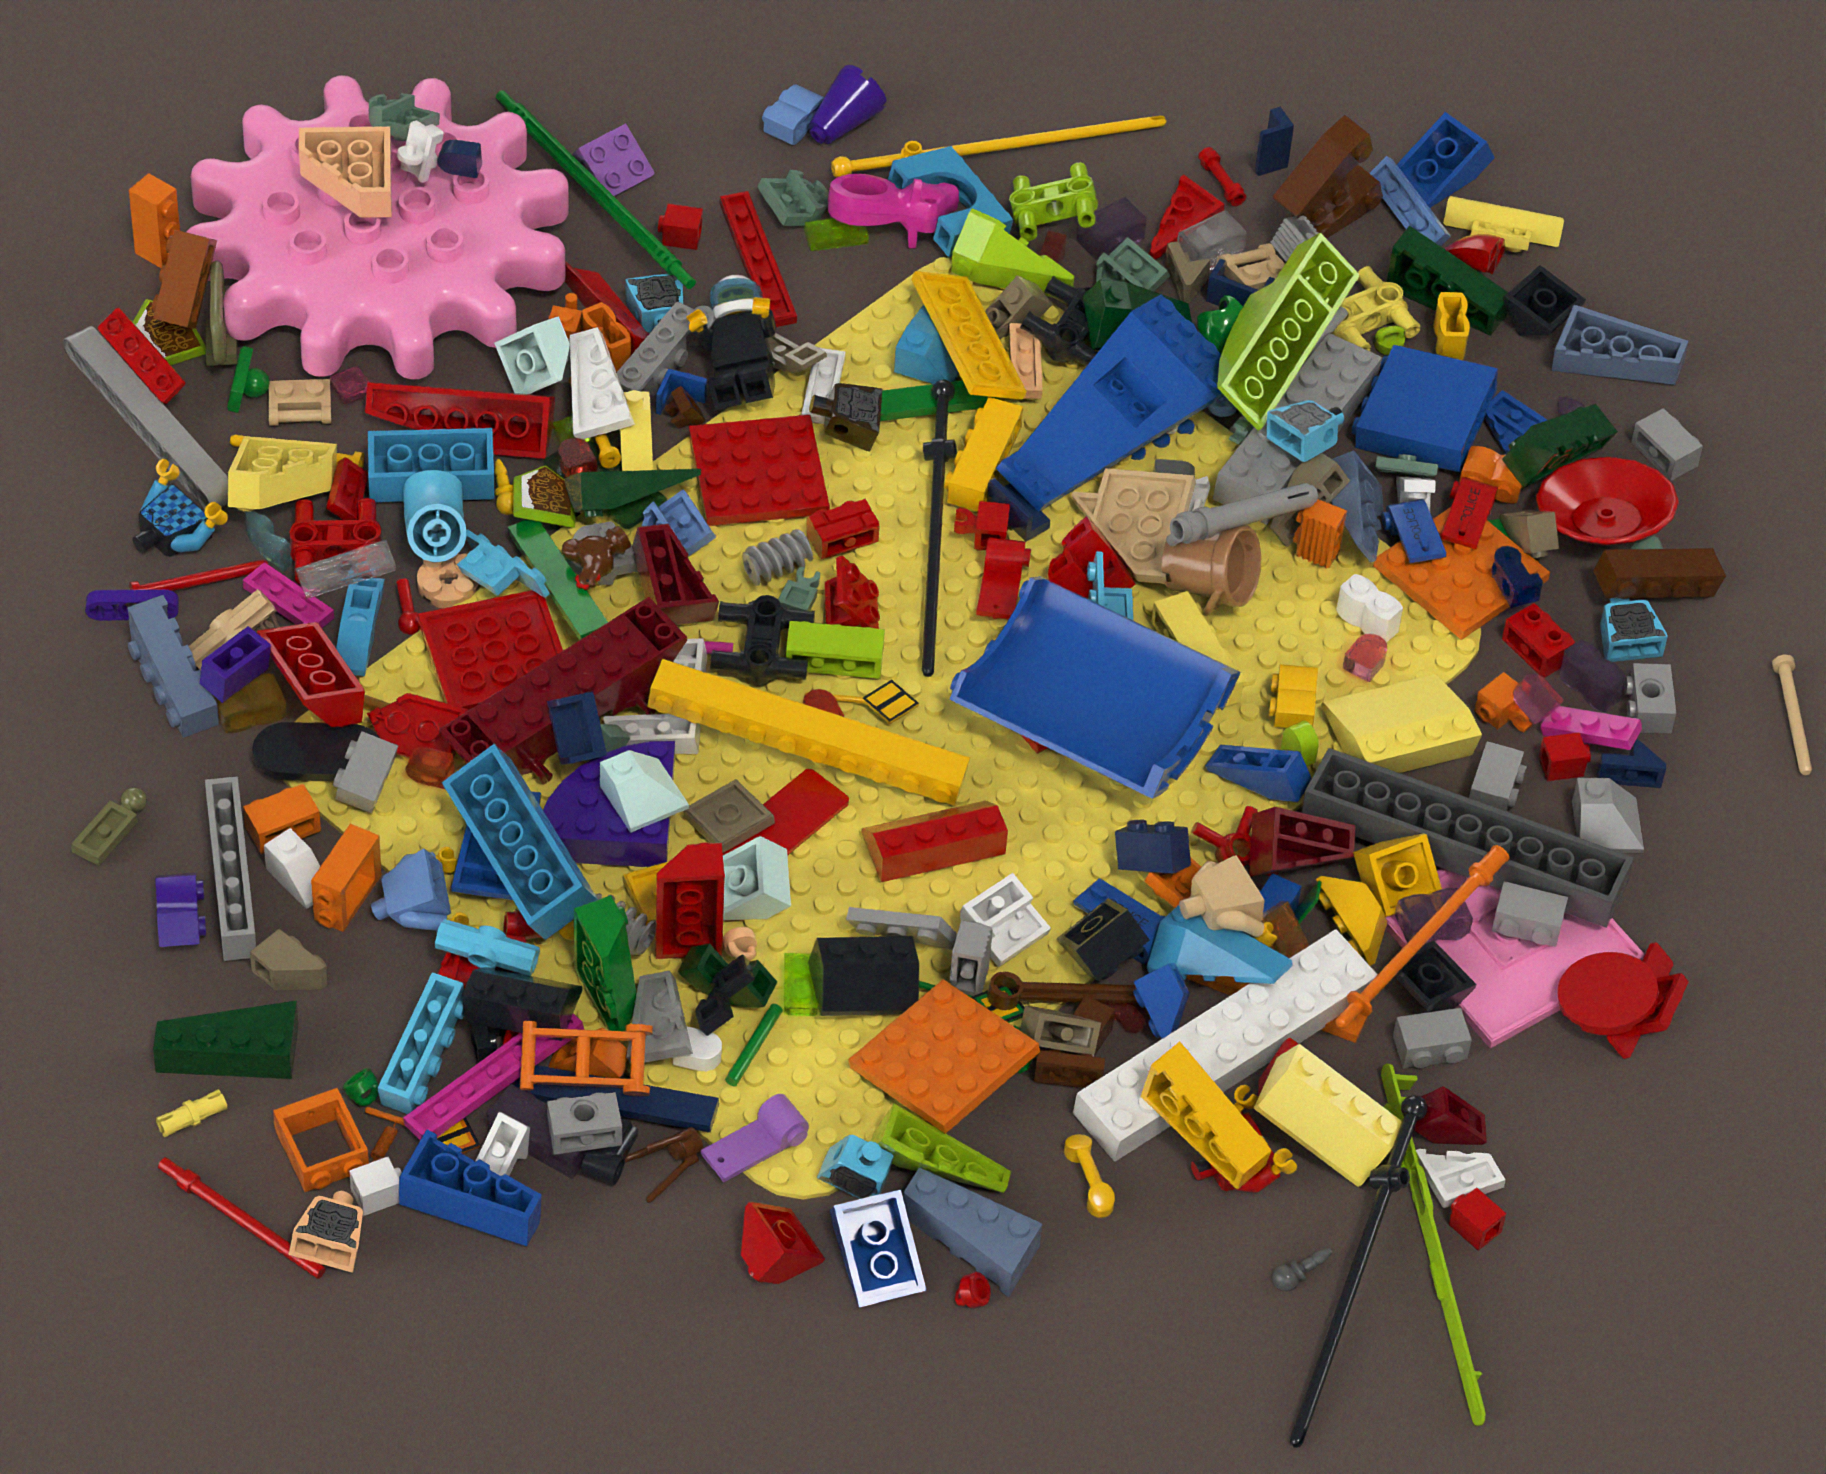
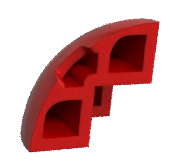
(1479, 251)
(1080, 548)

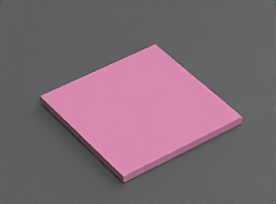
(1515, 975)

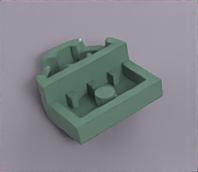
(399, 114)
(795, 198)
(1131, 265)

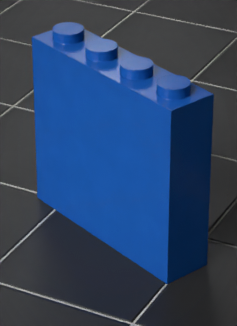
(1425, 407)

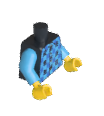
(172, 519)

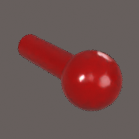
(408, 620)

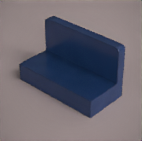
(1274, 143)
(1022, 515)

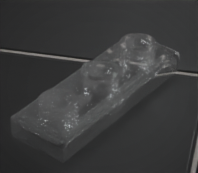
(346, 569)

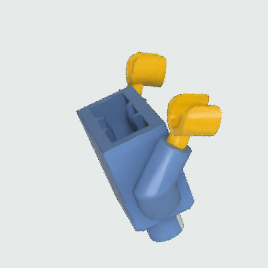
(418, 892)

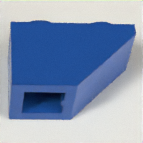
(1164, 997)

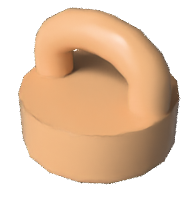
(739, 942)

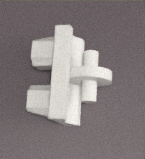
(419, 152)

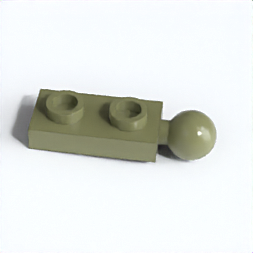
(109, 827)

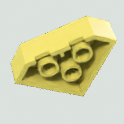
(279, 471)

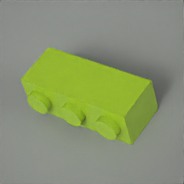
(837, 648)

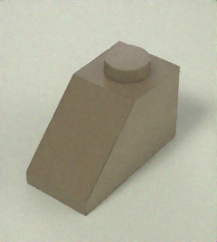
(1532, 531)
(1060, 1030)

